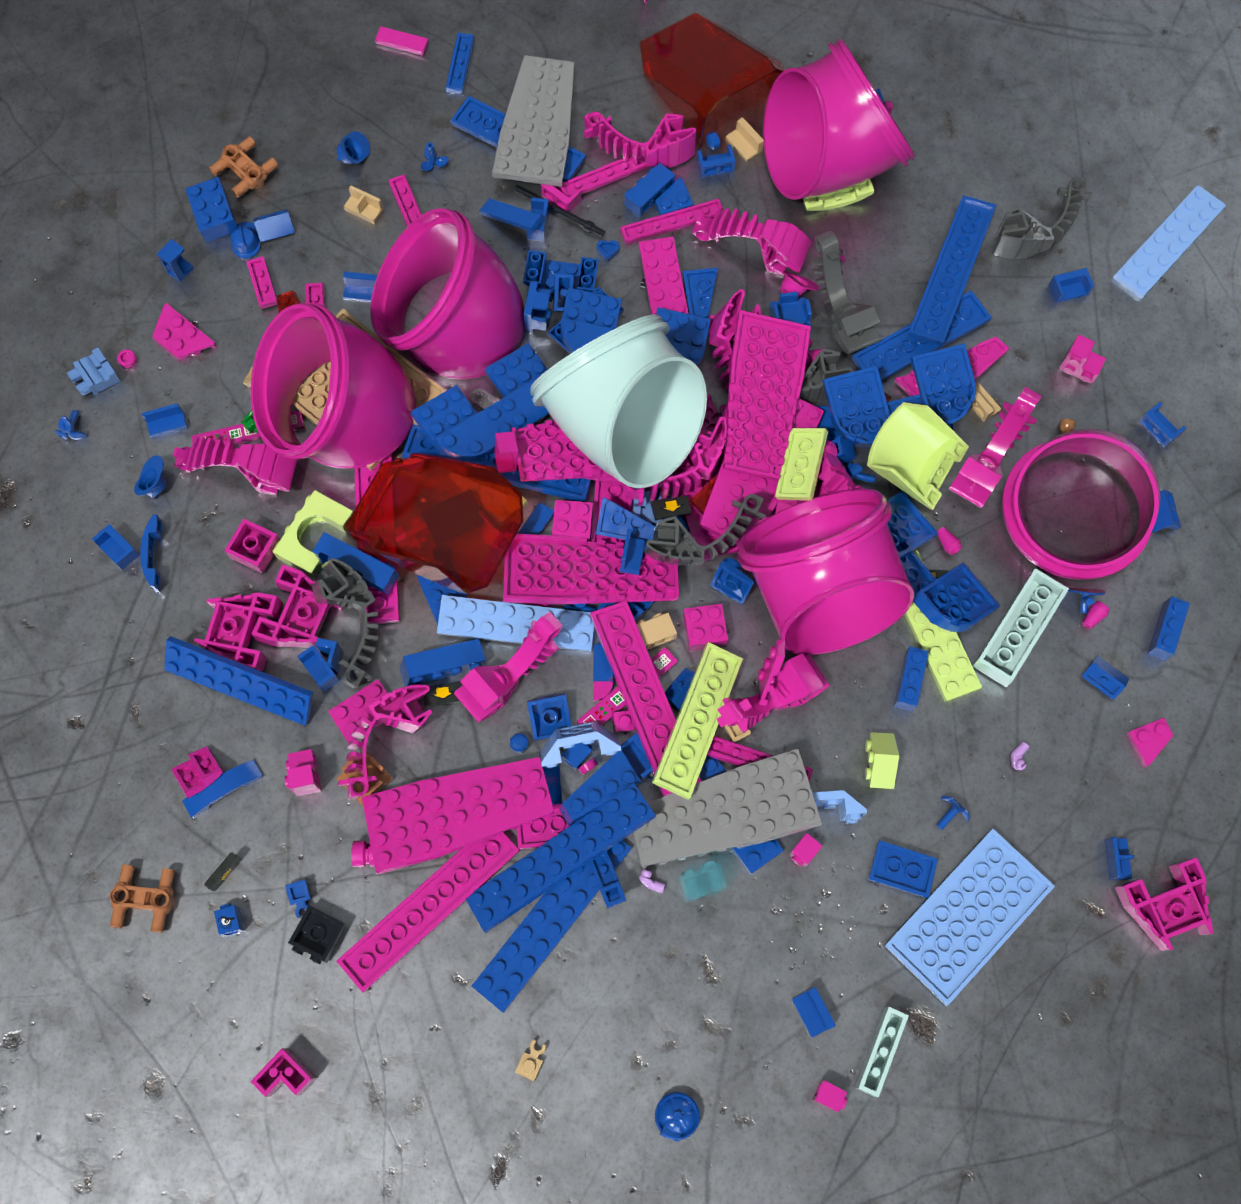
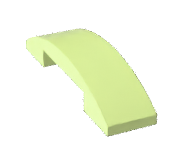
(839, 198)

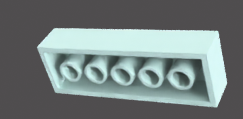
(1020, 627)

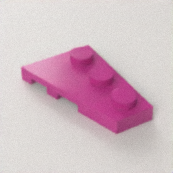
(770, 669)

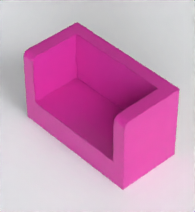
(560, 199)
(506, 452)

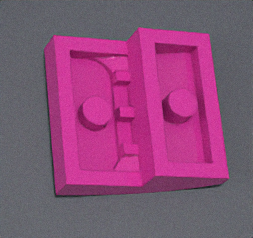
(197, 772)

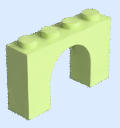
(316, 509)

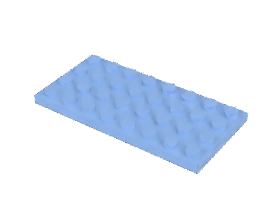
(969, 916)

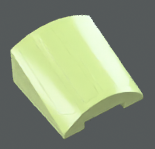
(916, 452)

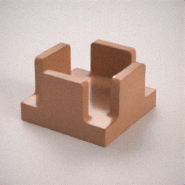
(373, 769)

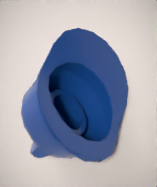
(353, 148)
(245, 240)
(151, 478)

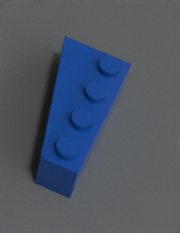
(373, 572)
(441, 662)
(600, 788)

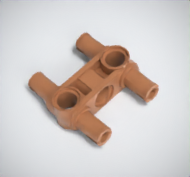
(236, 159)
(142, 898)

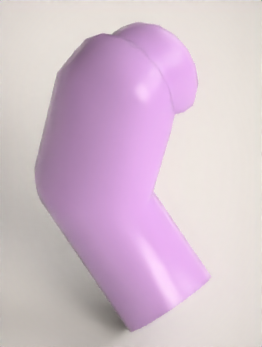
(1017, 756)
(655, 885)

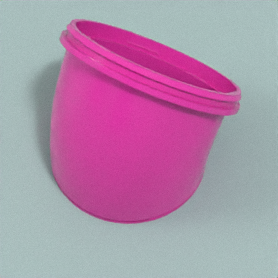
(828, 128)
(477, 312)
(366, 398)
(1116, 451)
(828, 570)

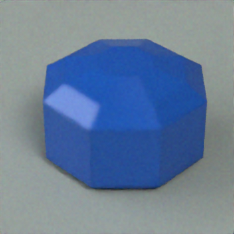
(713, 140)
(519, 743)

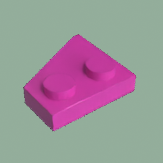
(1150, 740)

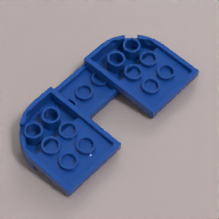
(593, 315)
(861, 406)
(468, 435)
(954, 599)

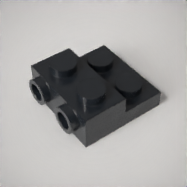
(316, 935)

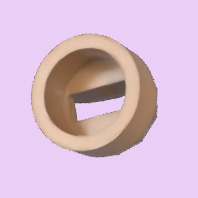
(1067, 425)

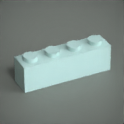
(881, 1051)

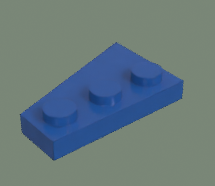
(699, 290)
(616, 520)

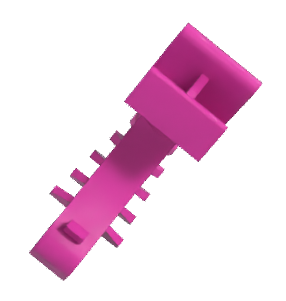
(667, 146)
(779, 241)
(723, 330)
(704, 456)
(258, 462)
(983, 470)
(794, 686)
(490, 687)
(394, 709)

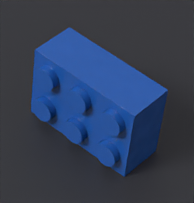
(211, 209)

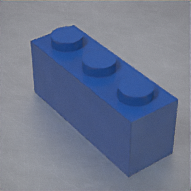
(648, 189)
(1168, 628)
(911, 679)

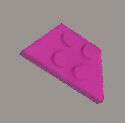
(179, 335)

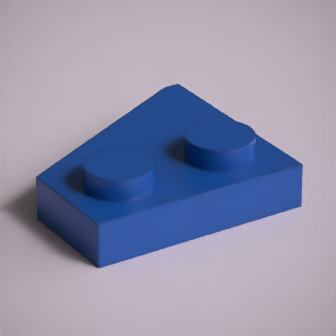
(674, 198)

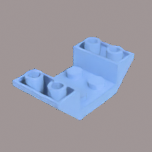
(576, 734)
(849, 808)

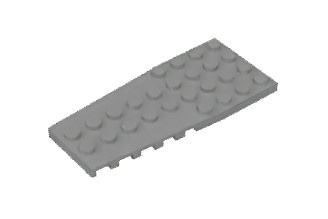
(537, 123)
(731, 811)

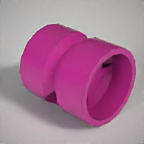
(362, 854)

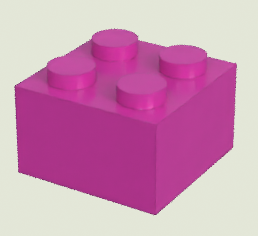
(573, 519)
(252, 546)
(705, 625)

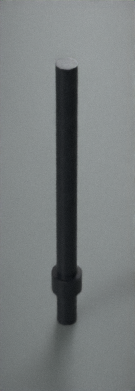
(587, 225)

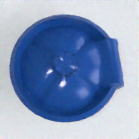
(677, 1116)

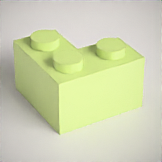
(882, 760)

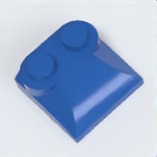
(732, 580)
(548, 714)

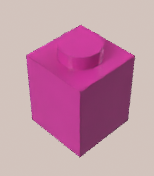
(805, 850)
(830, 1096)

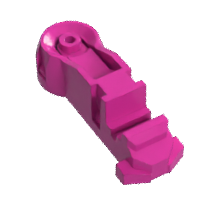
(833, 472)

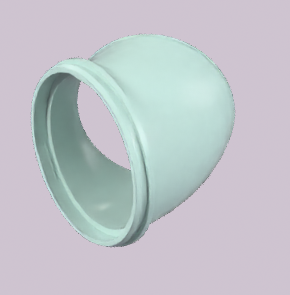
(628, 401)

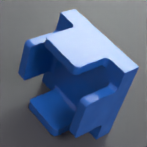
(536, 308)
(791, 309)

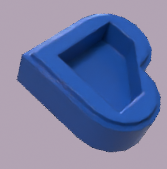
(608, 249)

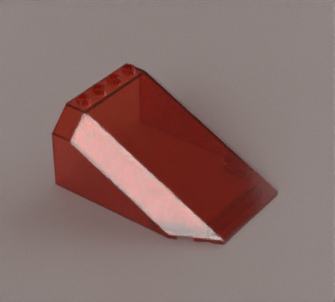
(702, 64)
(439, 519)

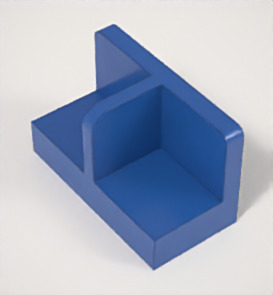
(1118, 859)

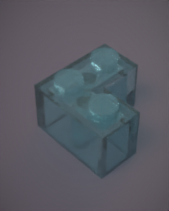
(704, 883)

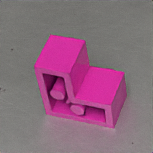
(1081, 361)
(302, 773)
(283, 1069)

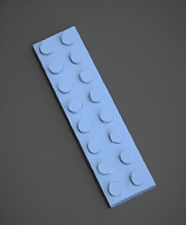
(1169, 241)
(510, 622)

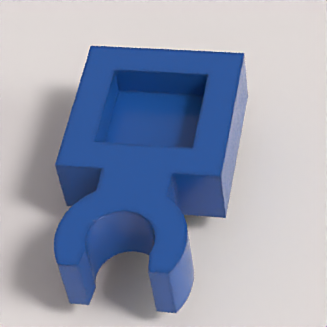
(297, 894)

